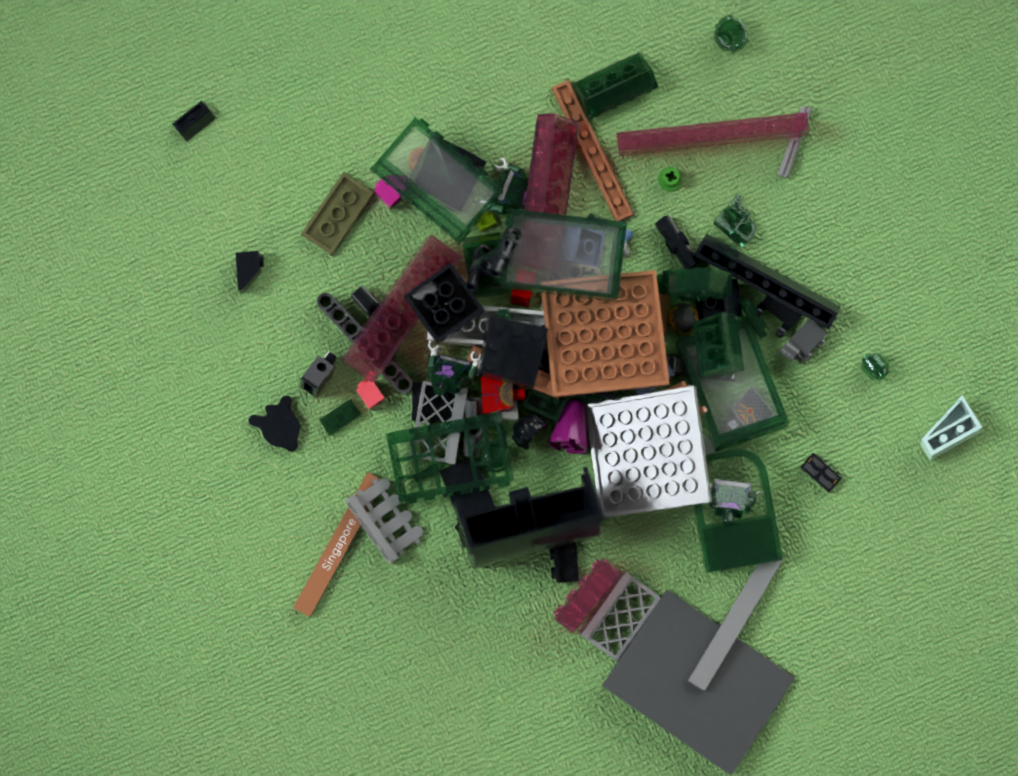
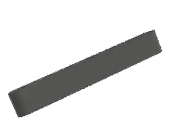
(347, 321)

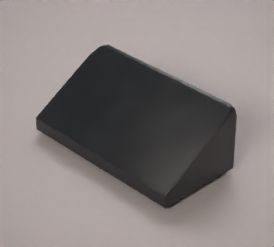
(194, 121)

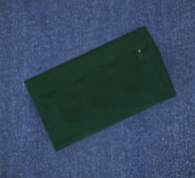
(615, 85)

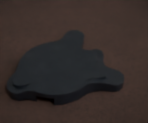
(280, 425)

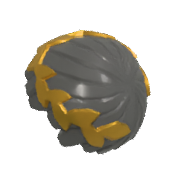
(682, 318)

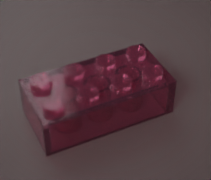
(587, 595)

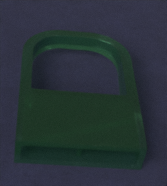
(750, 539)

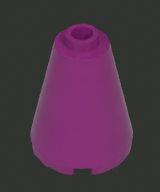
(571, 429)

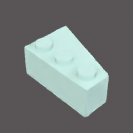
(951, 430)

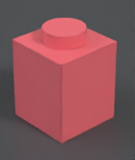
(370, 394)

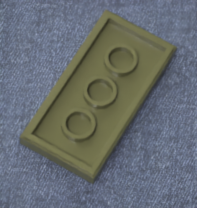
(337, 213)

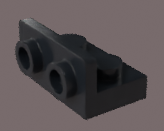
(565, 563)

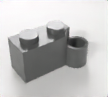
(803, 341)

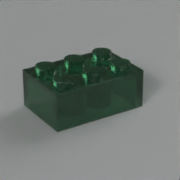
(697, 284)

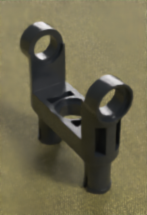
(499, 257)

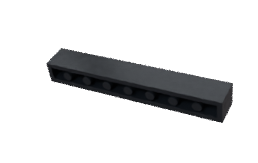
(767, 281)

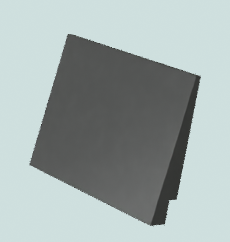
(714, 721)

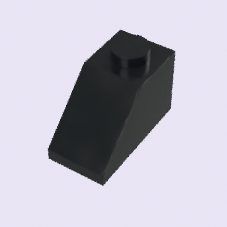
(248, 268)

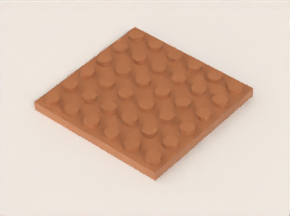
(607, 343)

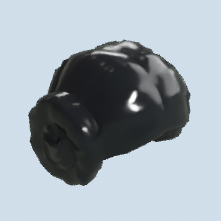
(526, 428)

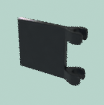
(782, 312)

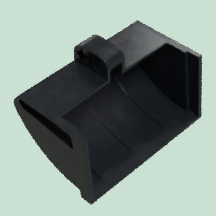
(530, 524)

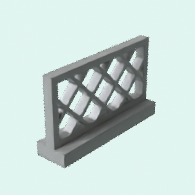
(457, 413)
(607, 603)

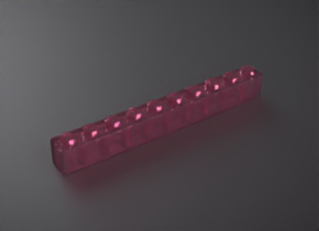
(713, 134)

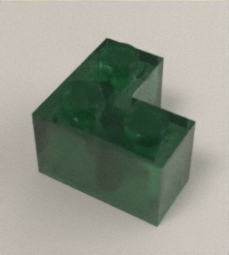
(544, 406)

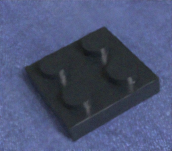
(427, 410)

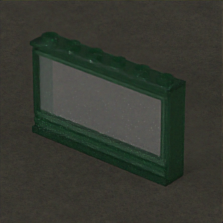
(437, 180)

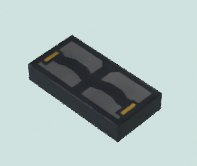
(820, 472)

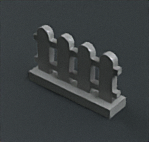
(376, 534)

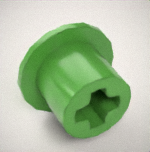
(670, 179)

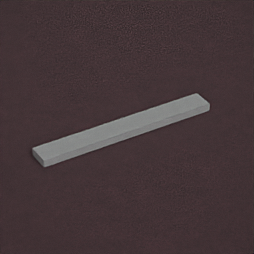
(733, 624)

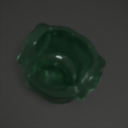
(730, 34)

